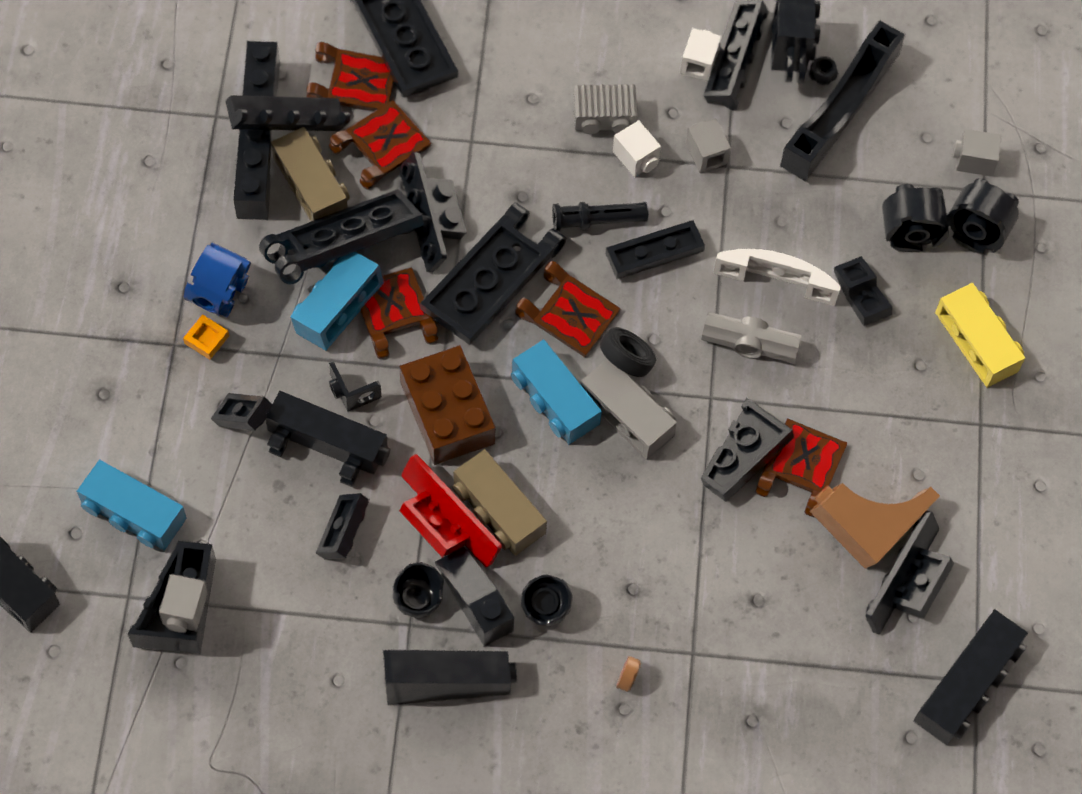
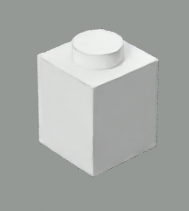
(700, 54)
(637, 149)

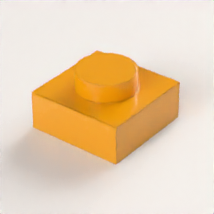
(206, 337)

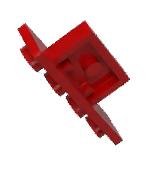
(443, 517)

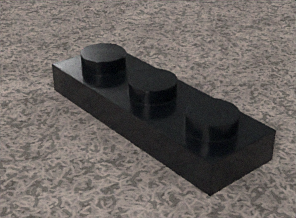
(655, 249)

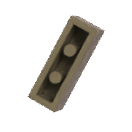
(309, 174)
(499, 503)

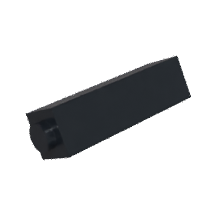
(326, 433)

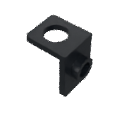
(351, 399)

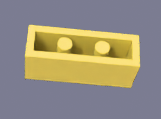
(980, 334)

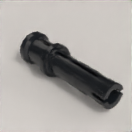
(585, 215)

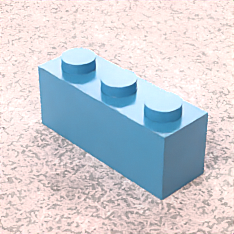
(336, 299)
(555, 392)
(131, 505)

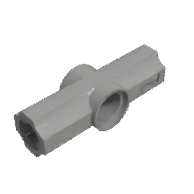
(751, 337)

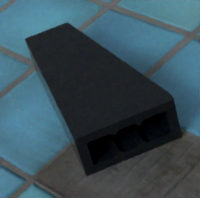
(446, 675)

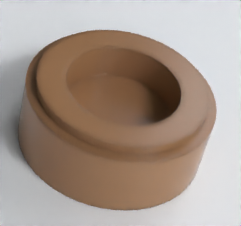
(628, 674)

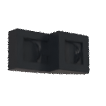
(861, 290)

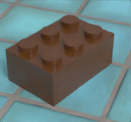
(447, 405)

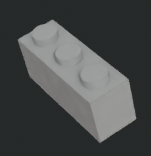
(630, 408)

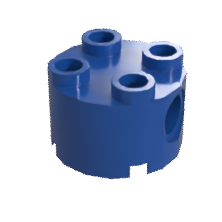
(216, 279)

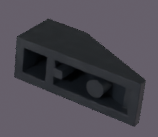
(476, 596)

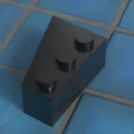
(22, 591)
(149, 632)

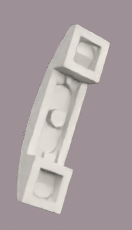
(781, 267)

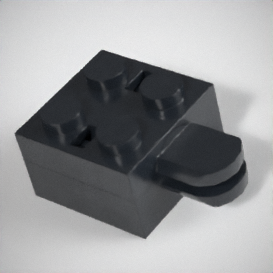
(794, 36)

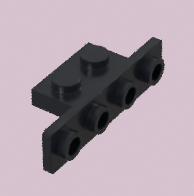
(439, 209)
(914, 577)

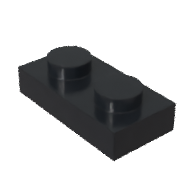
(242, 411)
(343, 526)

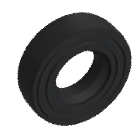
(628, 352)

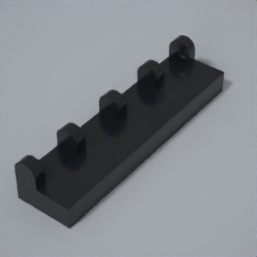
(735, 52)
(286, 113)

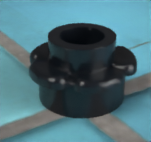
(826, 65)

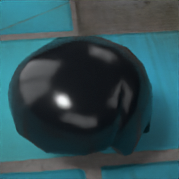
(418, 590)
(546, 600)

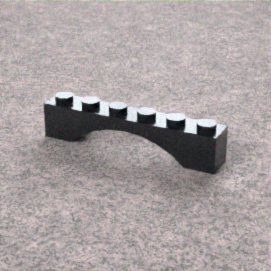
(822, 130)
(254, 146)

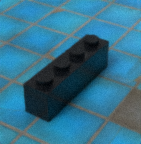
(970, 678)

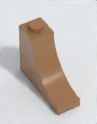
(866, 526)

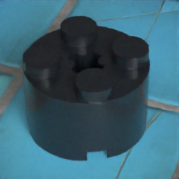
(983, 216)
(915, 218)

